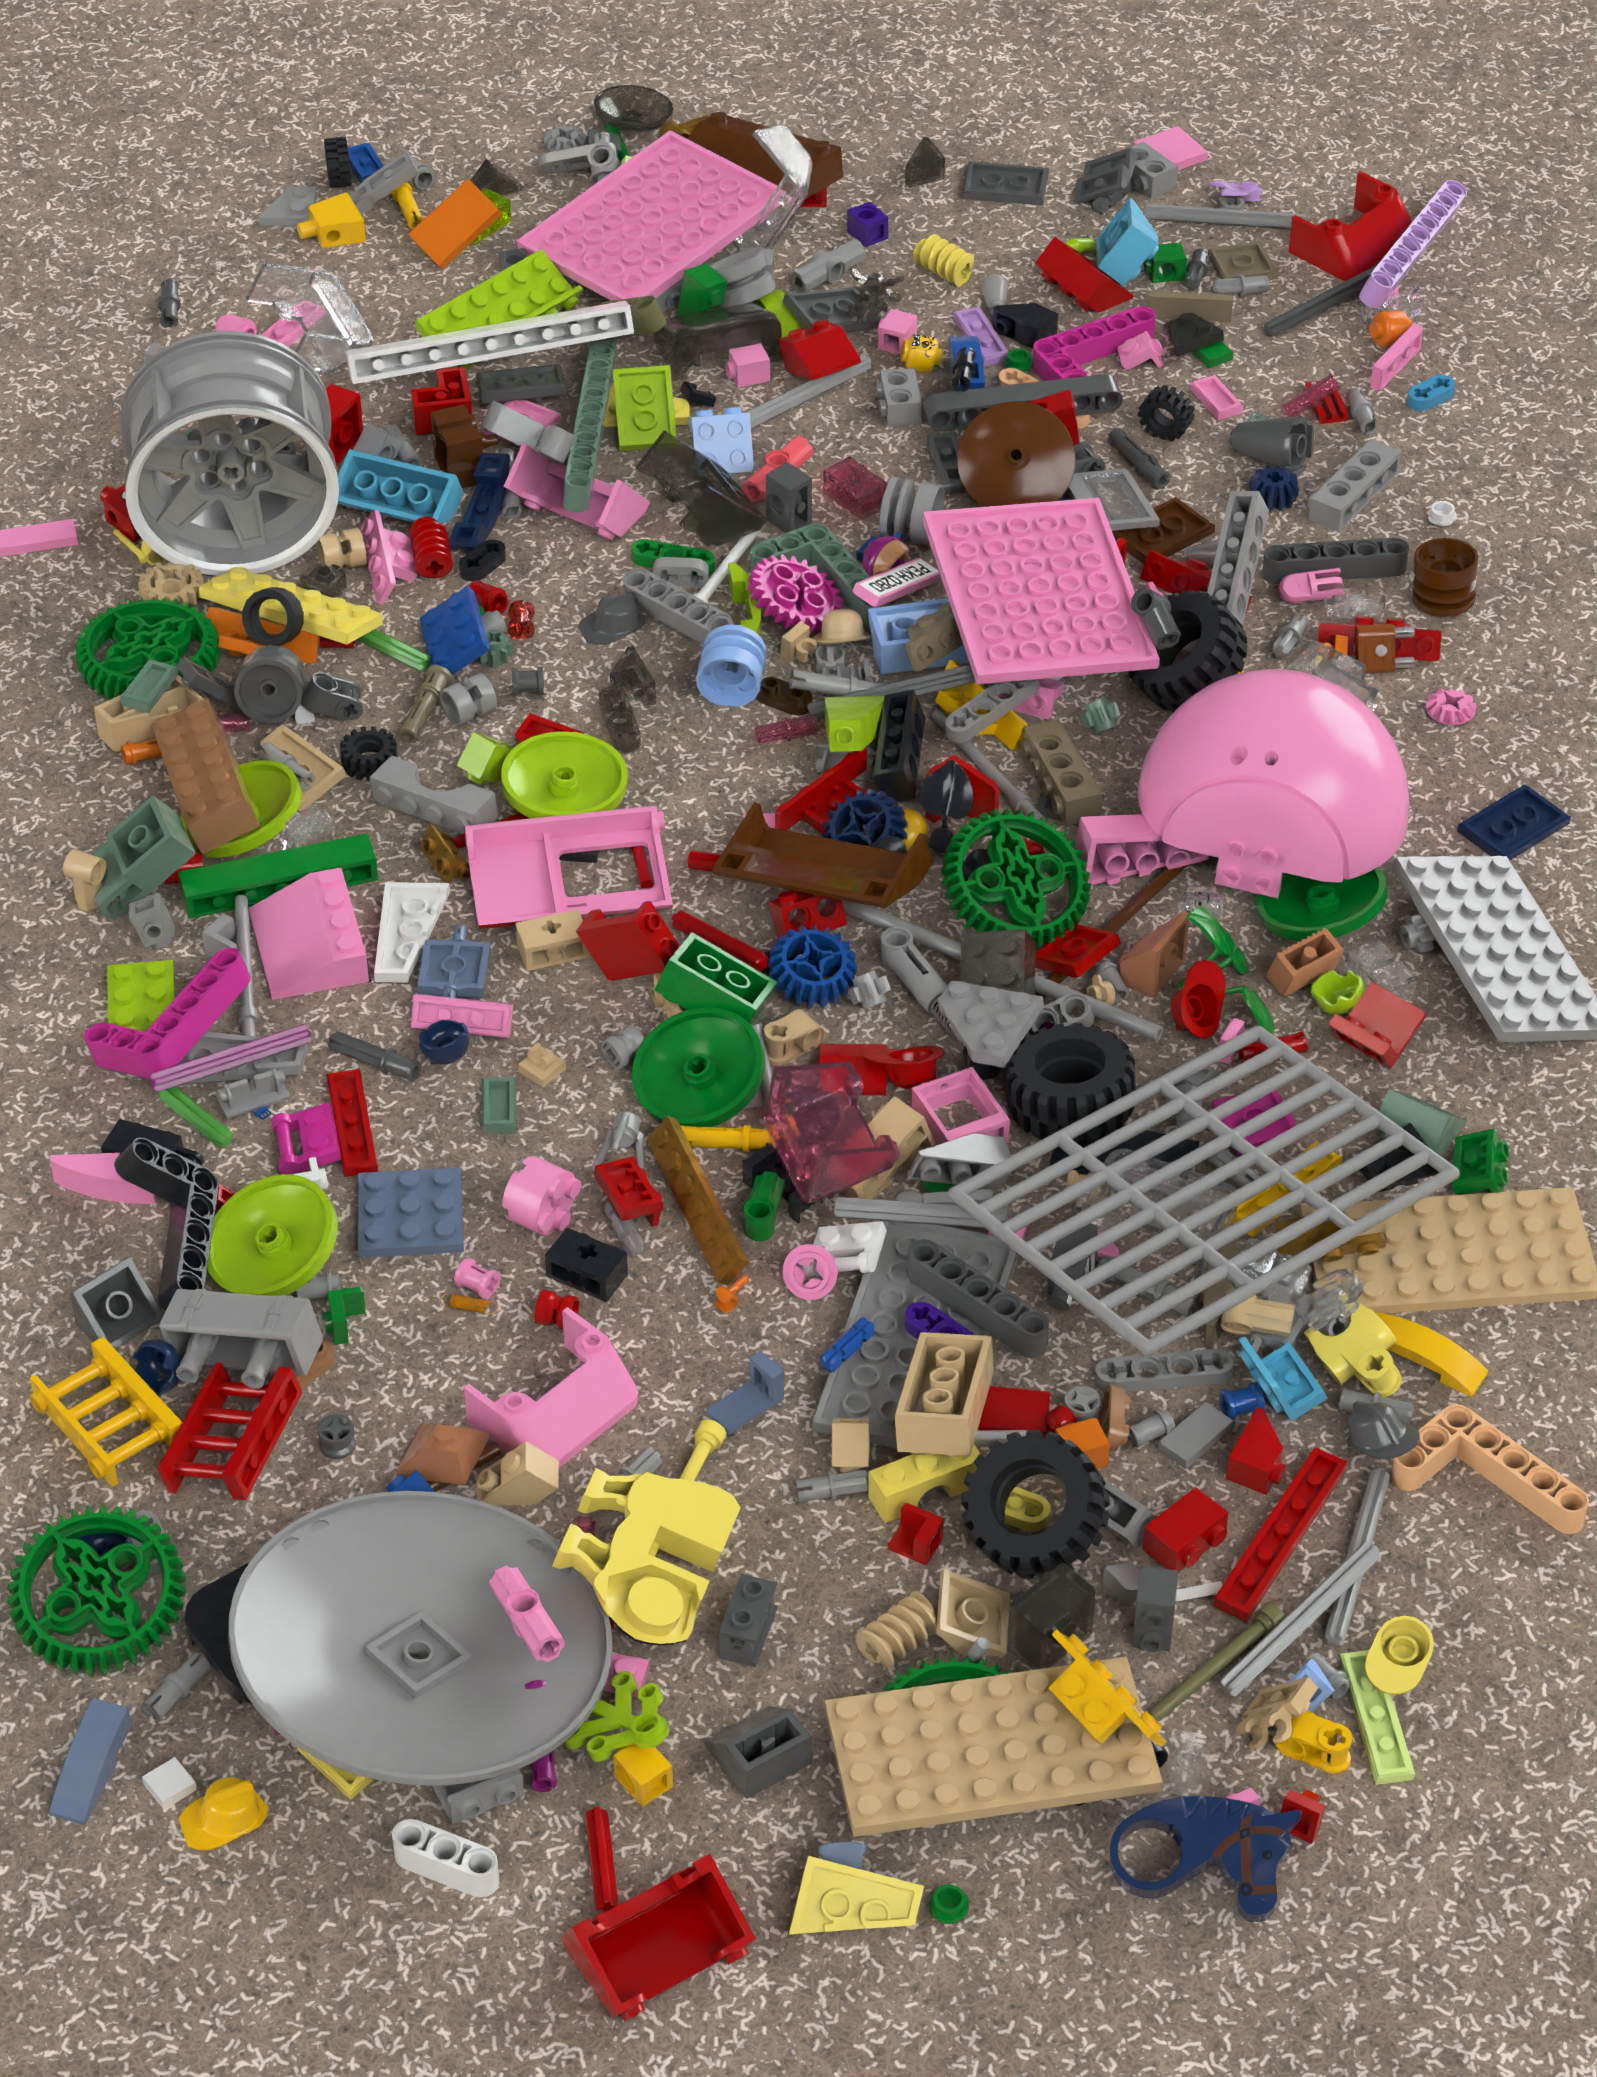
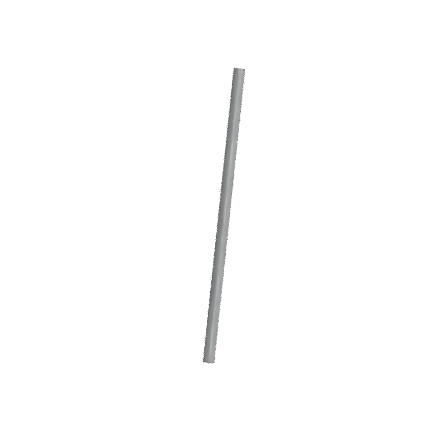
(1042, 985)

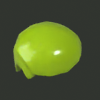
(1337, 992)

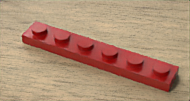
(1280, 1534)

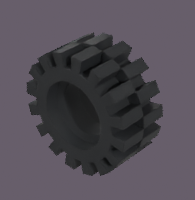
(337, 162)
(1174, 404)
(363, 742)

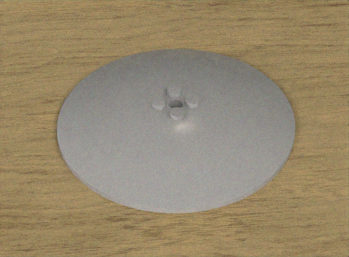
(364, 1583)

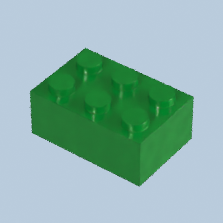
(710, 977)

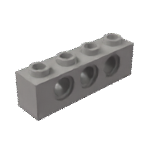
(1354, 485)

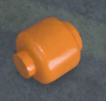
(1389, 327)

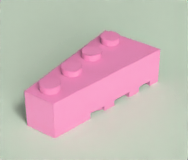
(1124, 847)

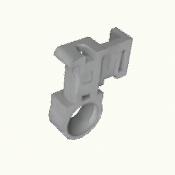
(837, 667)

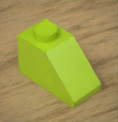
(483, 758)

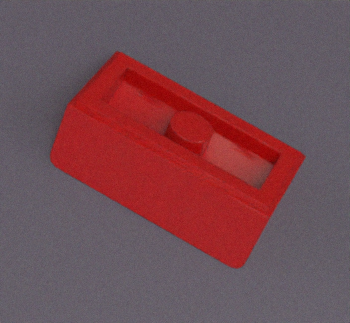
(1015, 1409)

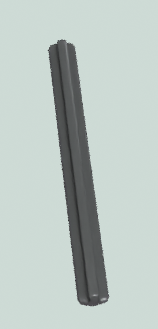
(1317, 304)
(922, 685)

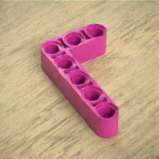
(1063, 353)
(179, 1024)

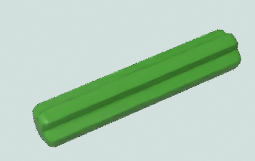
(396, 649)
(197, 1116)

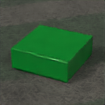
(1214, 354)

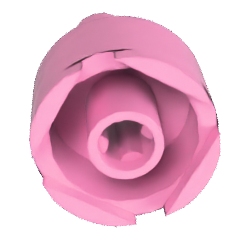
(541, 1196)

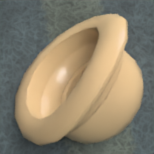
(841, 627)

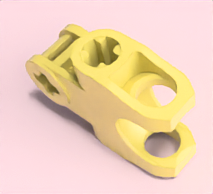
(1359, 1353)

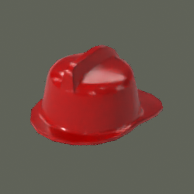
(1200, 1001)
(908, 1066)

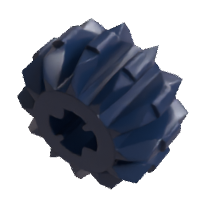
(1276, 486)

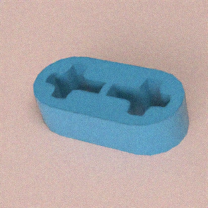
(1431, 392)

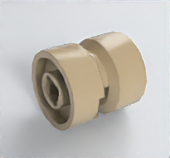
(330, 549)

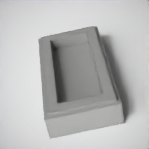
(1195, 1435)

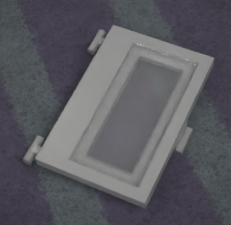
(1119, 496)

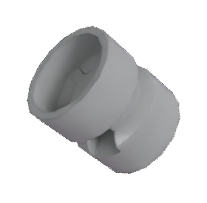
(469, 699)

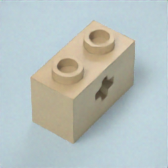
(550, 940)

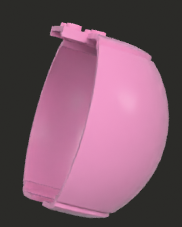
(1277, 781)

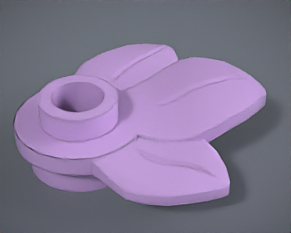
(1248, 189)

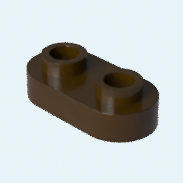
(778, 695)

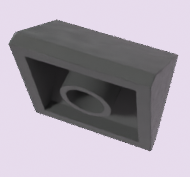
(115, 1305)

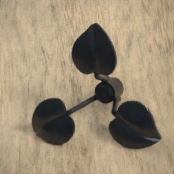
(945, 794)

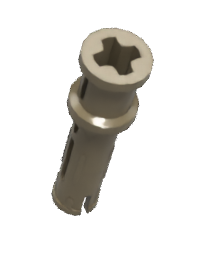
(427, 698)

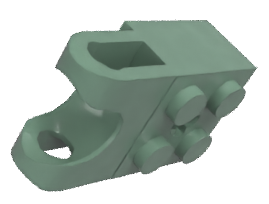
(141, 855)

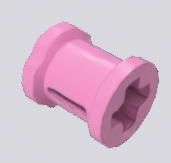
(477, 1278)

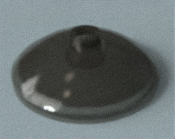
(633, 108)

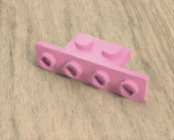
(387, 555)

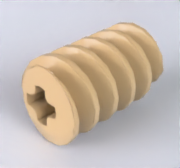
(898, 1630)

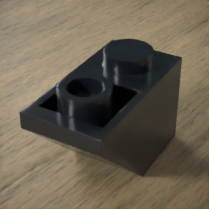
(1025, 322)

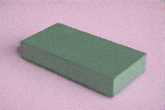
(149, 686)
(499, 1105)

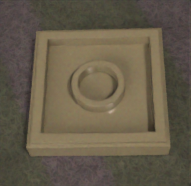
(1243, 259)

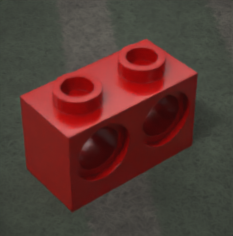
(807, 912)

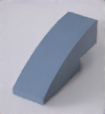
(90, 1760)

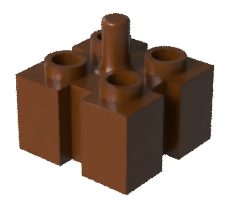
(459, 443)

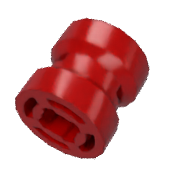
(550, 1308)

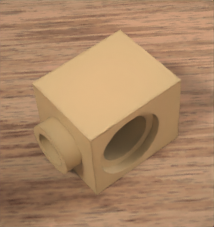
(850, 1443)

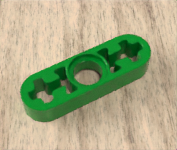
(653, 548)

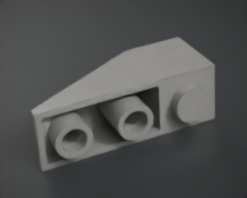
(960, 1160)

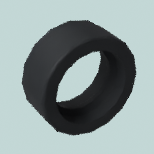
(293, 609)

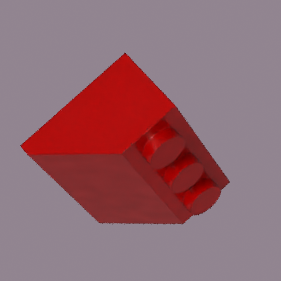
(1080, 278)

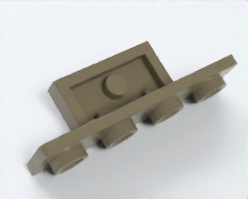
(933, 638)

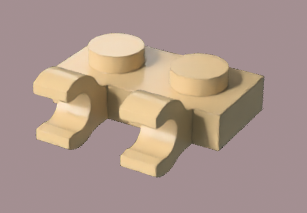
(1277, 1707)

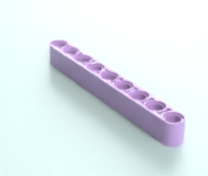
(1412, 244)

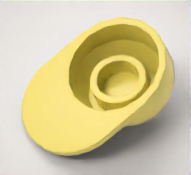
(1399, 1655)

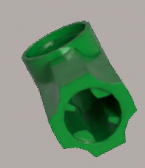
(763, 1206)

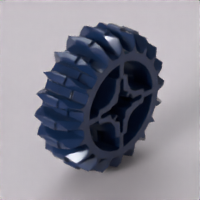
(884, 819)

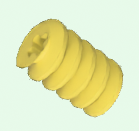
(944, 259)

